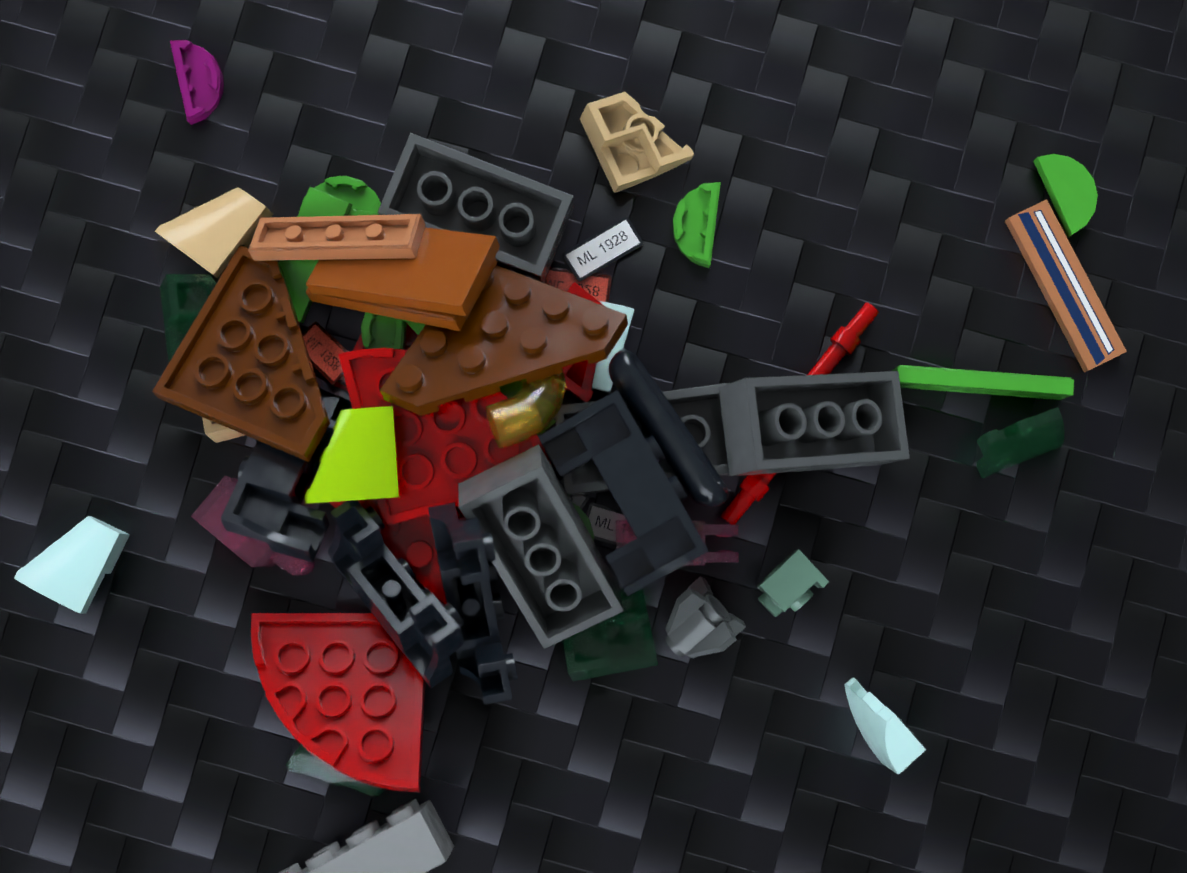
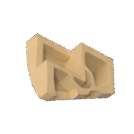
(630, 142)
(216, 229)

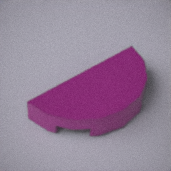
(198, 79)

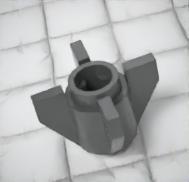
(701, 623)

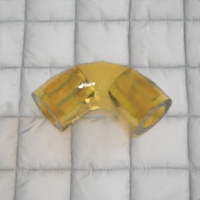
(527, 411)

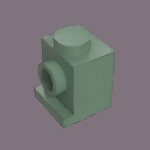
(790, 584)

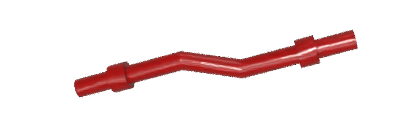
(843, 342)

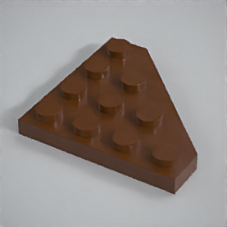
(510, 335)
(249, 362)

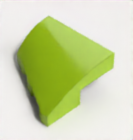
(358, 459)

